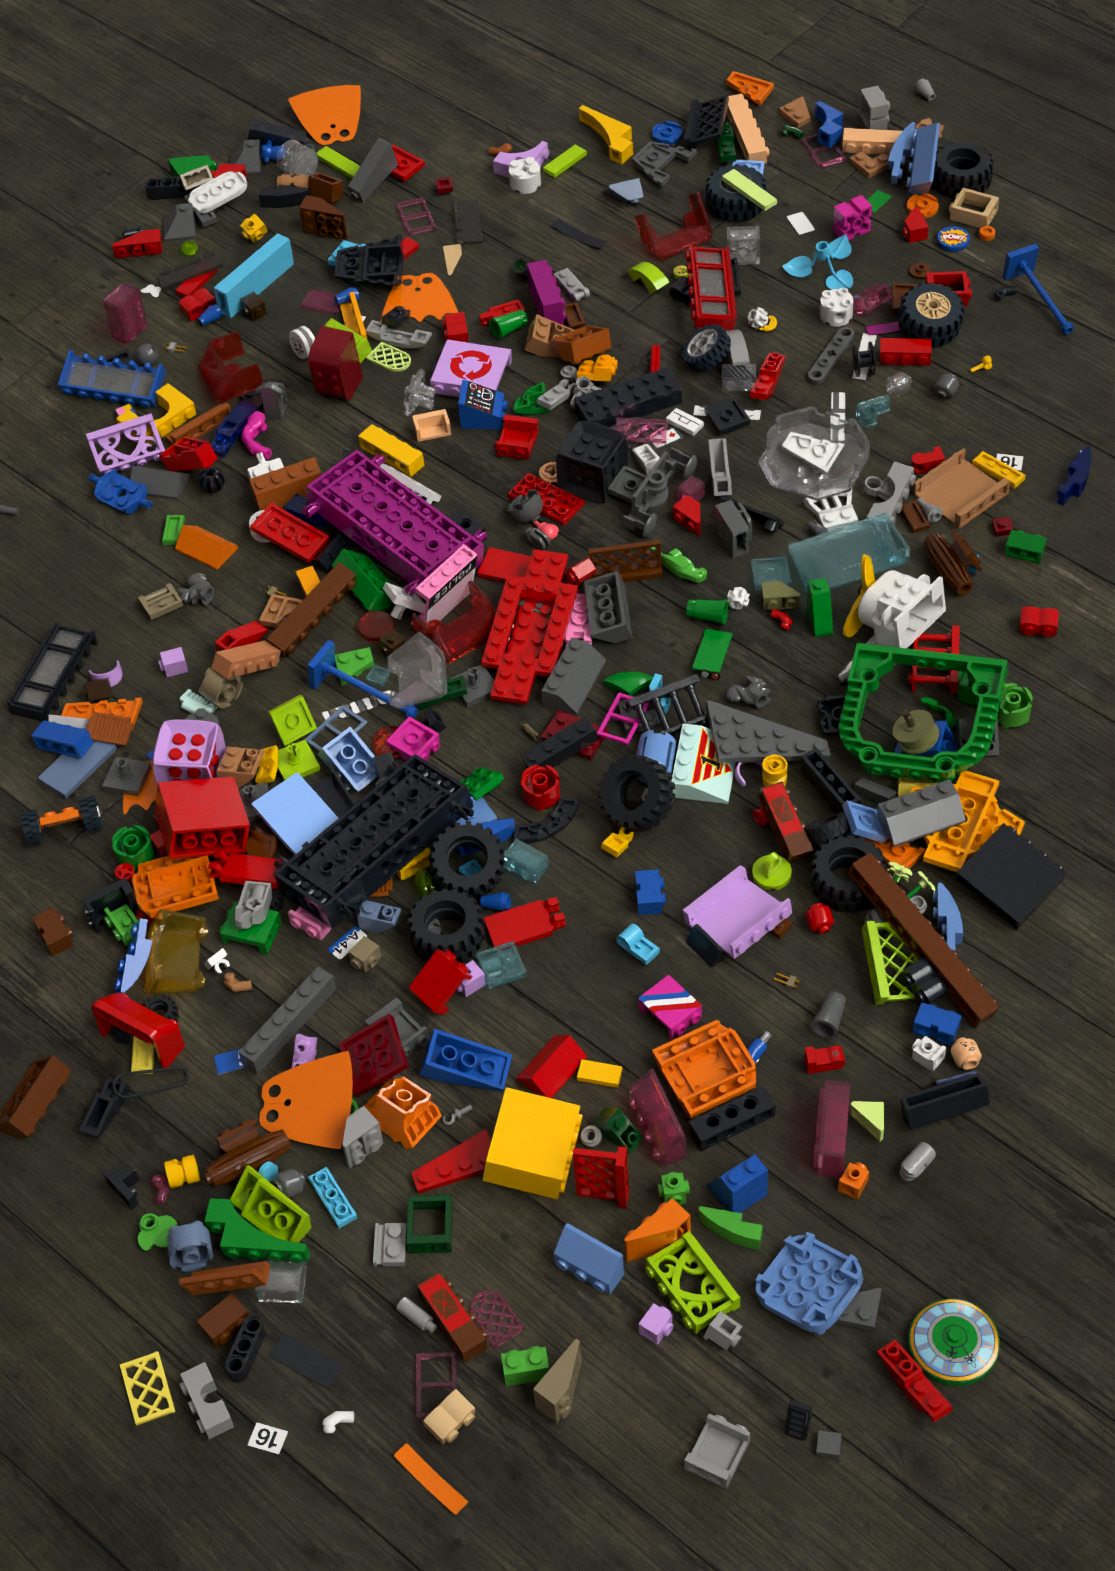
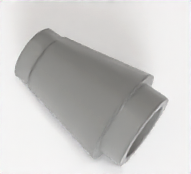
(925, 89)

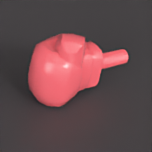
(549, 529)

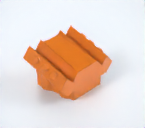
(403, 1111)

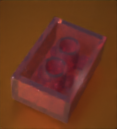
(125, 313)

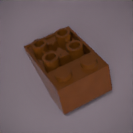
(322, 218)

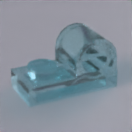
(868, 411)

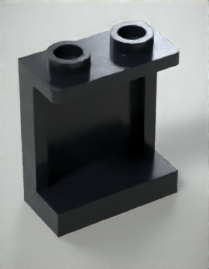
(113, 897)

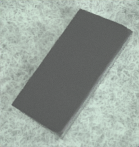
(873, 790)

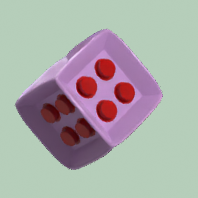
(188, 750)

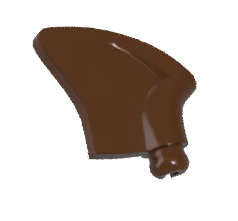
(262, 844)

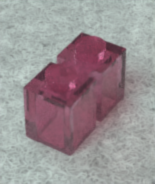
(872, 297)

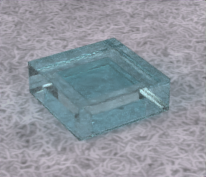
(378, 675)

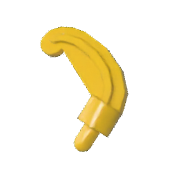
(772, 325)

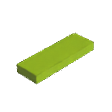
(564, 161)

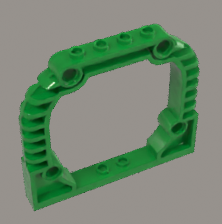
(873, 662)

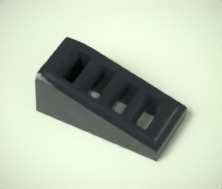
(798, 1420)

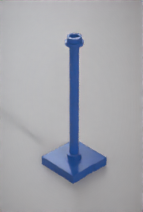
(1023, 262)
(324, 663)

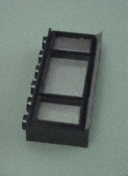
(50, 672)

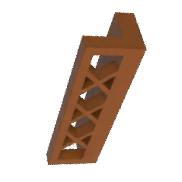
(201, 424)
(226, 1278)

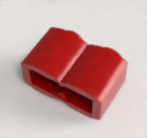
(194, 305)
(455, 327)
(579, 572)
(1039, 621)

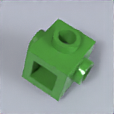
(673, 1187)

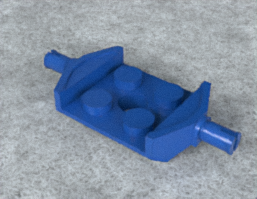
(113, 484)

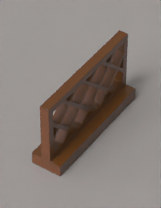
(629, 571)

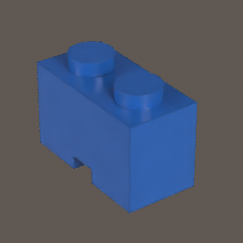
(649, 892)
(937, 1023)

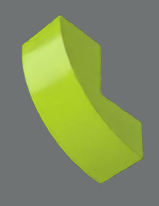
(650, 275)

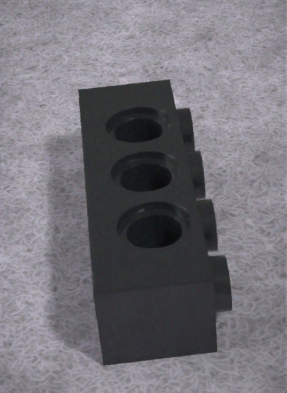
(726, 1127)

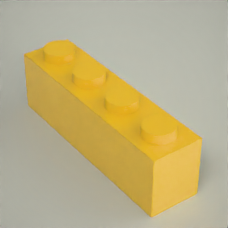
(396, 453)

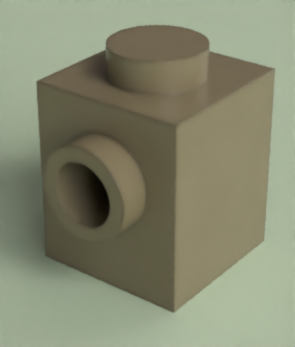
(364, 954)

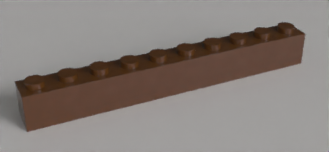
(923, 939)

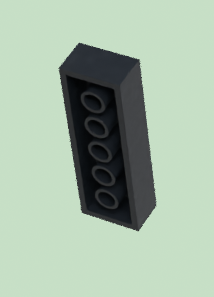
(629, 398)

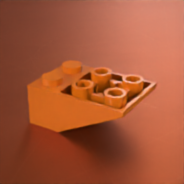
(657, 1231)

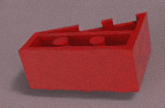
(188, 455)

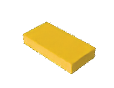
(599, 1073)

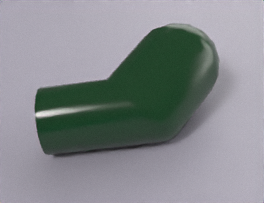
(793, 130)

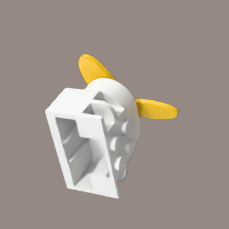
(895, 606)

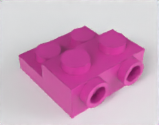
(414, 739)

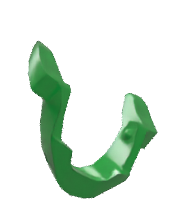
(933, 704)

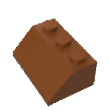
(582, 343)

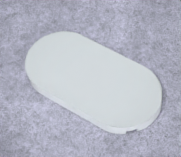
(217, 191)

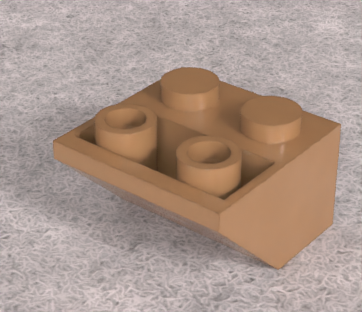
(240, 764)

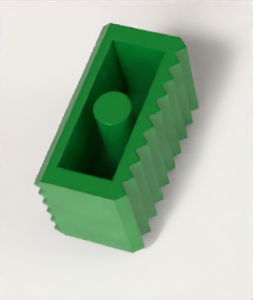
(1025, 546)

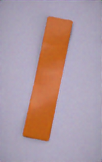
(430, 1479)

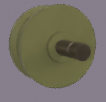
(915, 731)

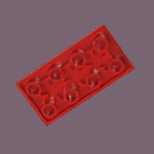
(557, 503)

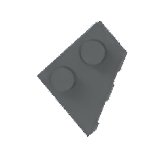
(862, 1310)

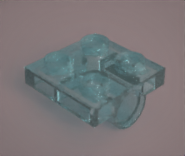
(501, 964)

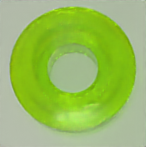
(189, 247)

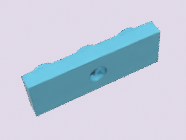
(338, 1205)

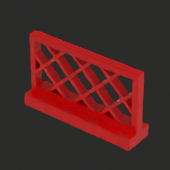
(617, 1176)

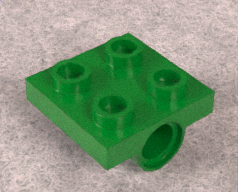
(482, 782)

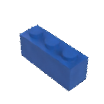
(62, 739)

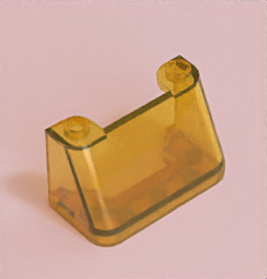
(174, 953)

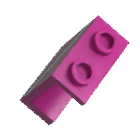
(671, 1006)

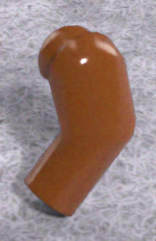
(506, 148)

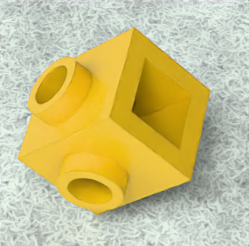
(253, 228)

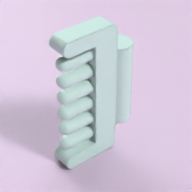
(190, 705)

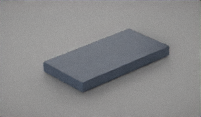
(70, 772)

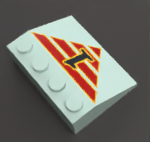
(696, 768)

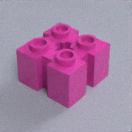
(852, 217)

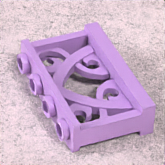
(139, 425)

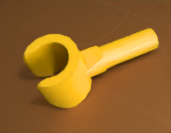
(986, 364)

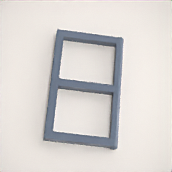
(327, 724)

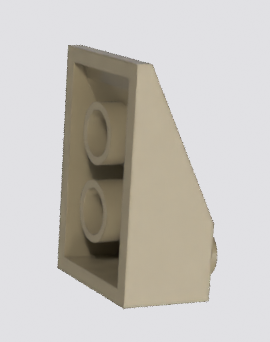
(557, 1388)

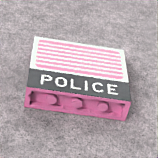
(447, 584)

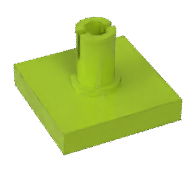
(292, 720)
(298, 759)

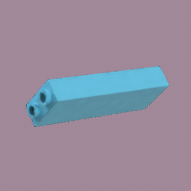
(254, 274)

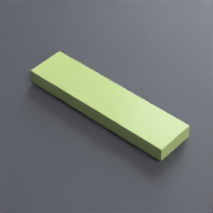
(749, 189)

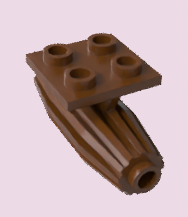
(952, 560)
(244, 1149)

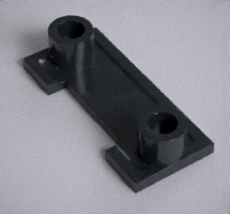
(772, 522)

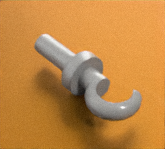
(457, 1114)

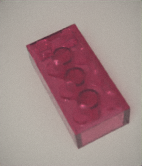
(832, 1128)

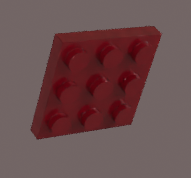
(375, 1054)

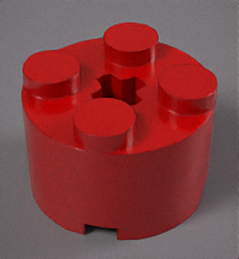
(540, 786)

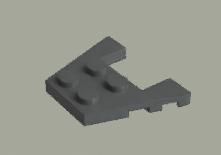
(656, 156)

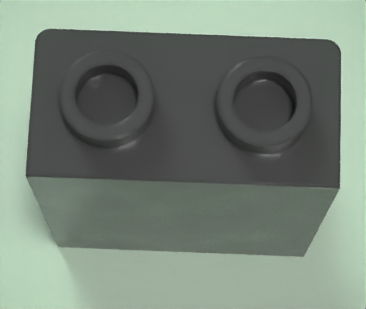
(410, 1032)

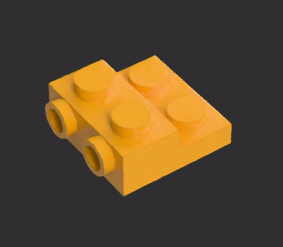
(600, 370)

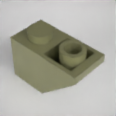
(779, 596)

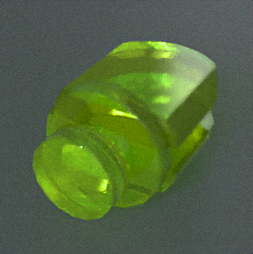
(424, 882)

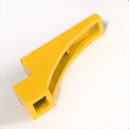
(615, 133)

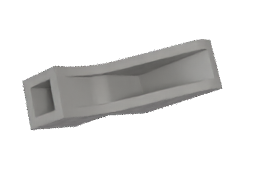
(719, 467)

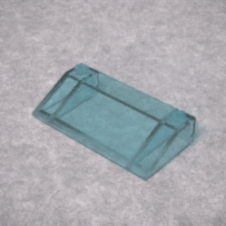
(840, 551)

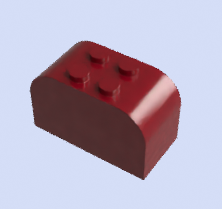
(335, 363)

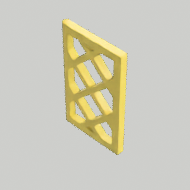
(164, 1393)

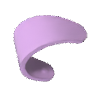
(114, 675)
(738, 777)

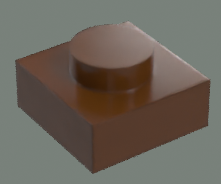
(781, 929)

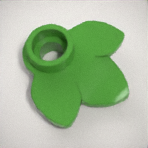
(156, 1233)

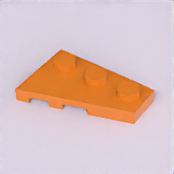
(752, 88)

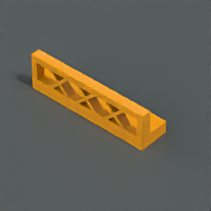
(352, 316)

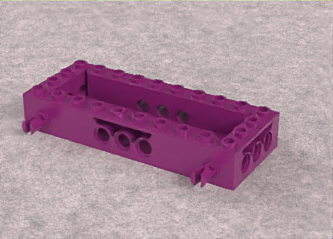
(383, 530)

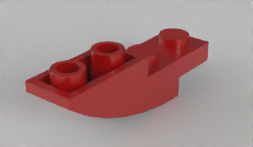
(768, 377)
(912, 1381)

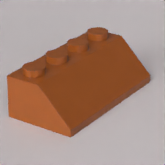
(283, 484)

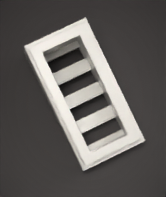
(646, 460)

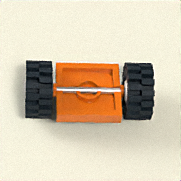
(33, 825)

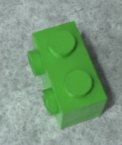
(525, 1365)

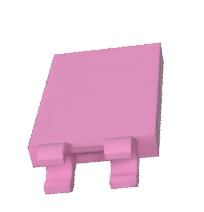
(579, 622)

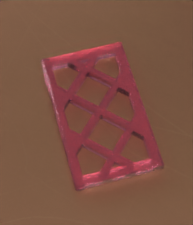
(651, 424)

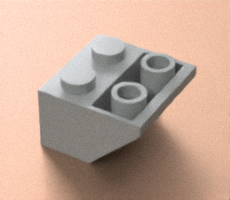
(361, 1136)

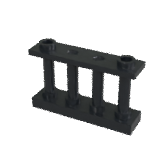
(671, 691)

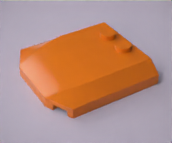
(173, 884)
(706, 1067)

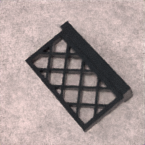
(695, 121)

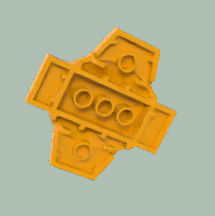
(983, 817)

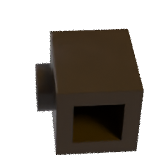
(253, 306)
(391, 642)
(97, 689)

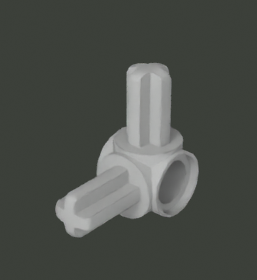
(578, 391)

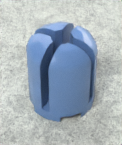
(657, 747)

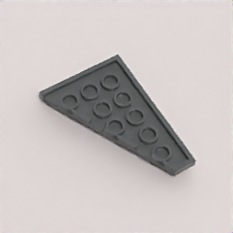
(751, 738)

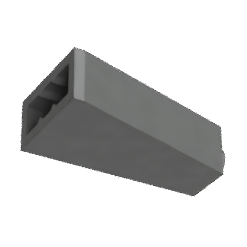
(373, 170)

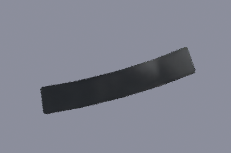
(577, 234)

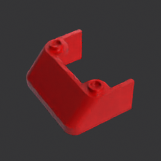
(140, 1022)

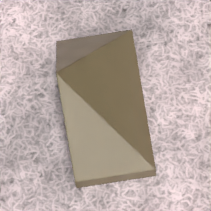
(196, 177)

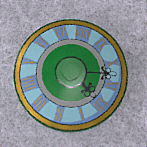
(954, 1342)

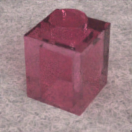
(692, 487)

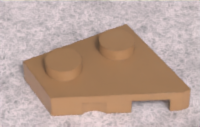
(796, 112)

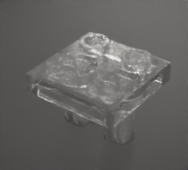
(414, 394)

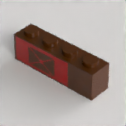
(785, 822)
(452, 1316)

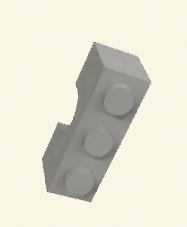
(213, 1416)

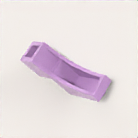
(502, 160)

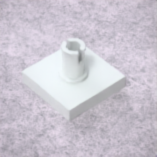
(403, 600)

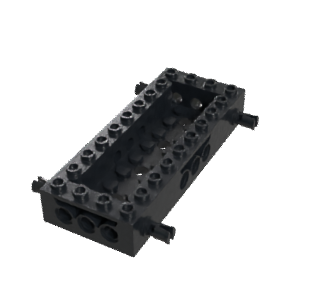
(373, 840)

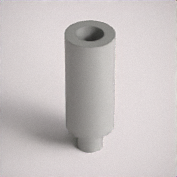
(416, 1315)

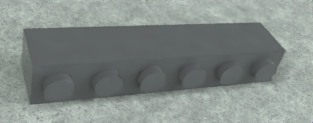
(287, 1020)

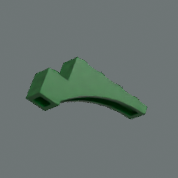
(246, 1241)

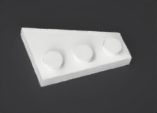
(812, 451)

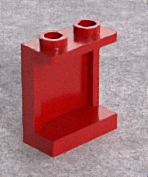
(517, 437)
(439, 980)

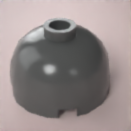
(526, 507)

